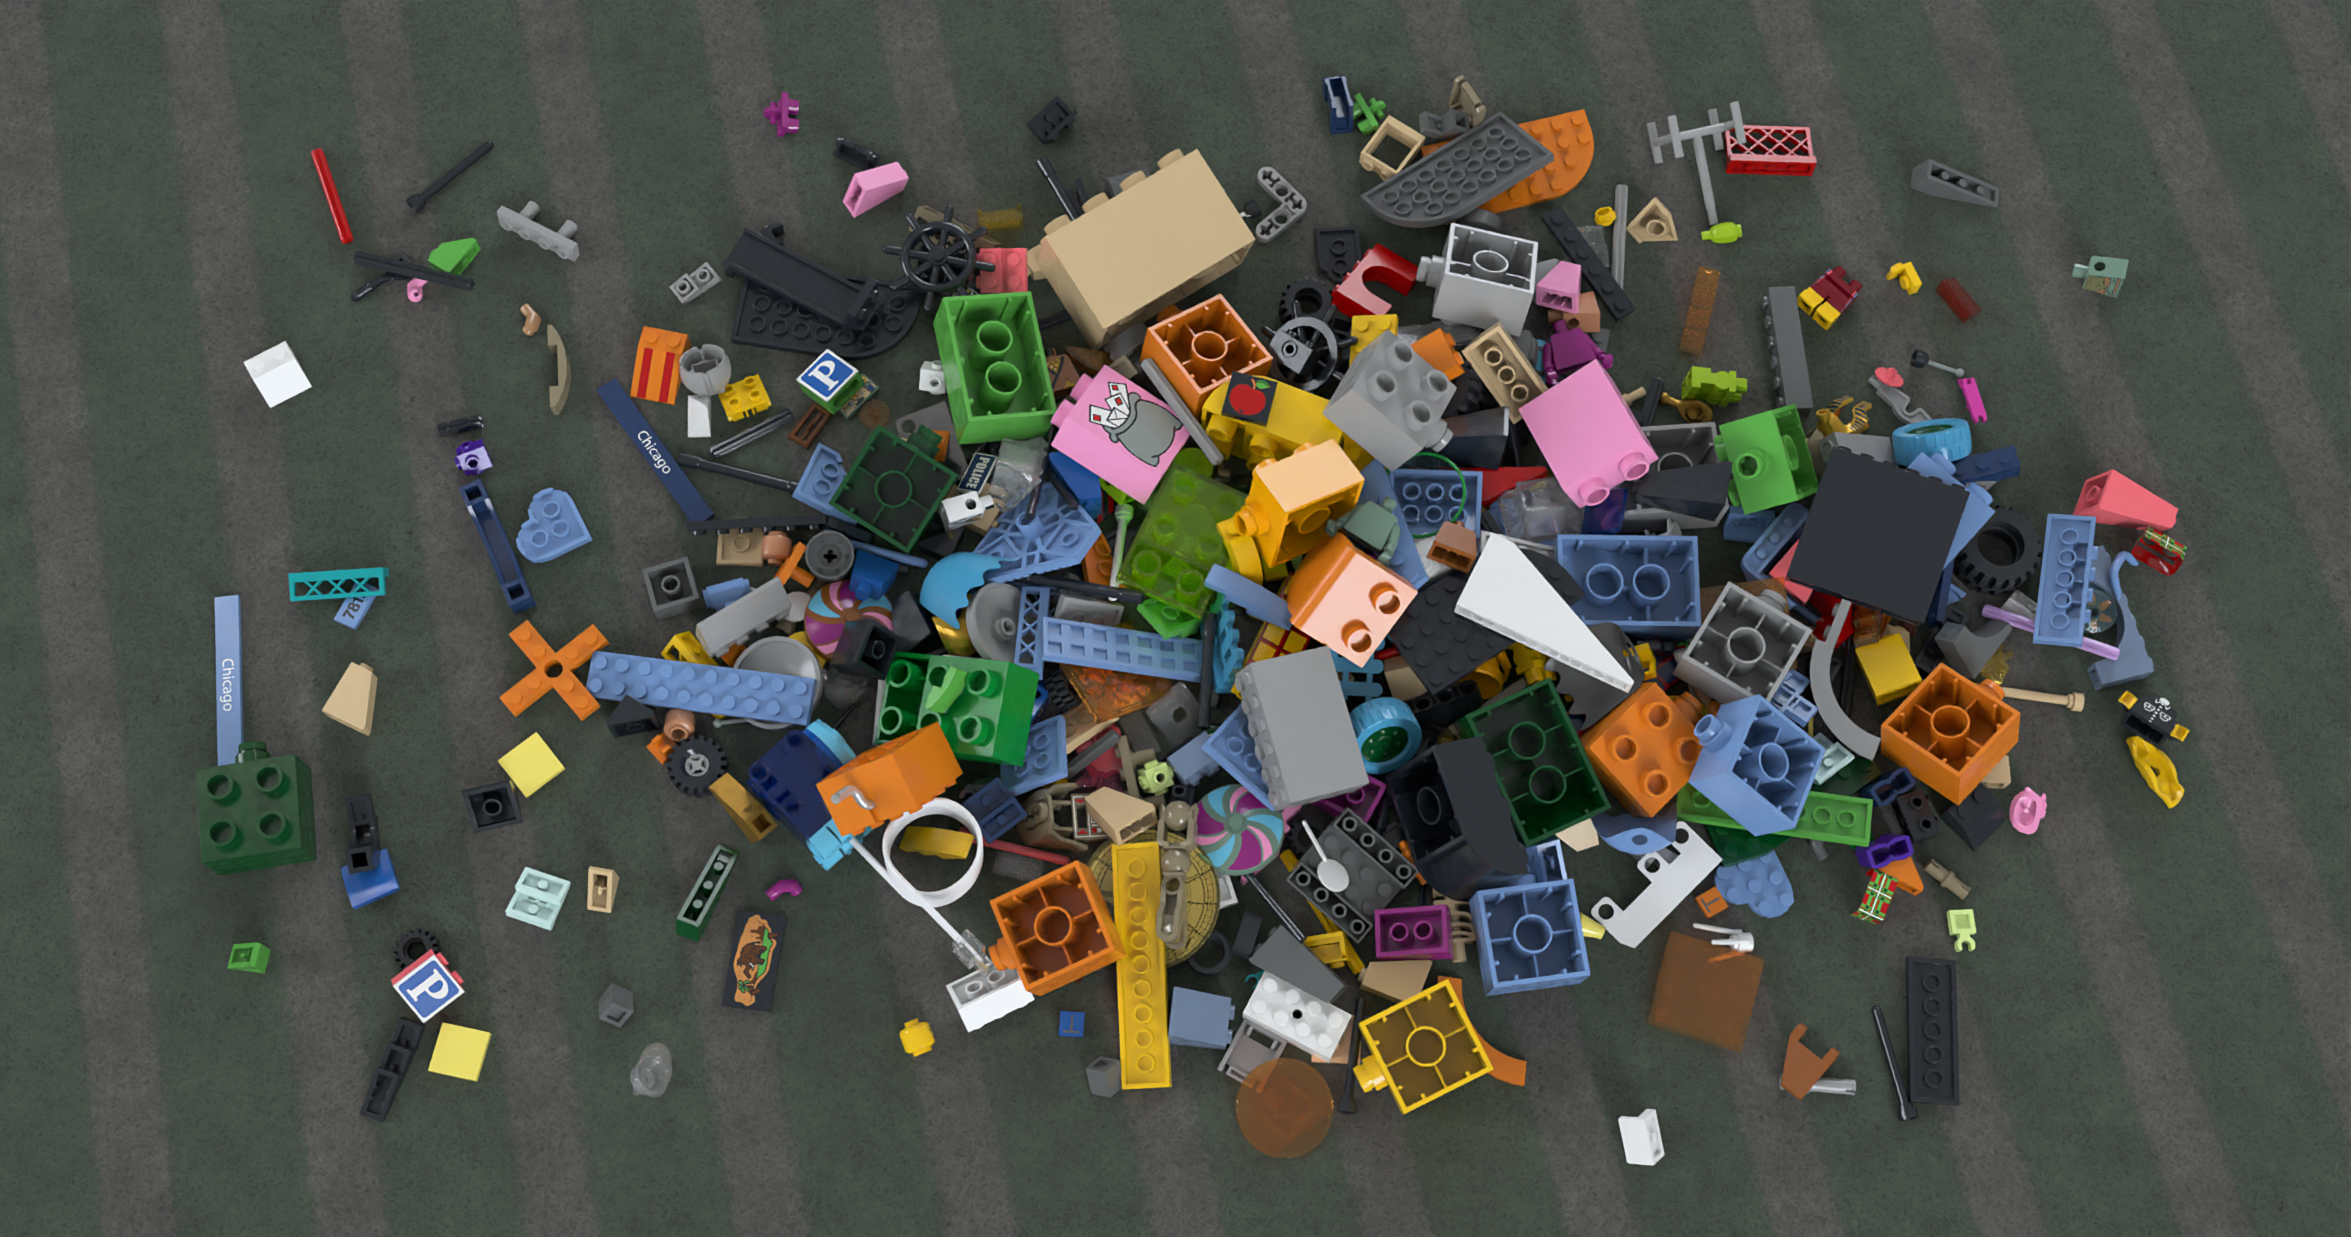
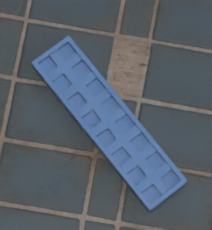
(1120, 649)

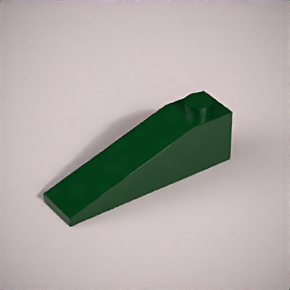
(705, 894)

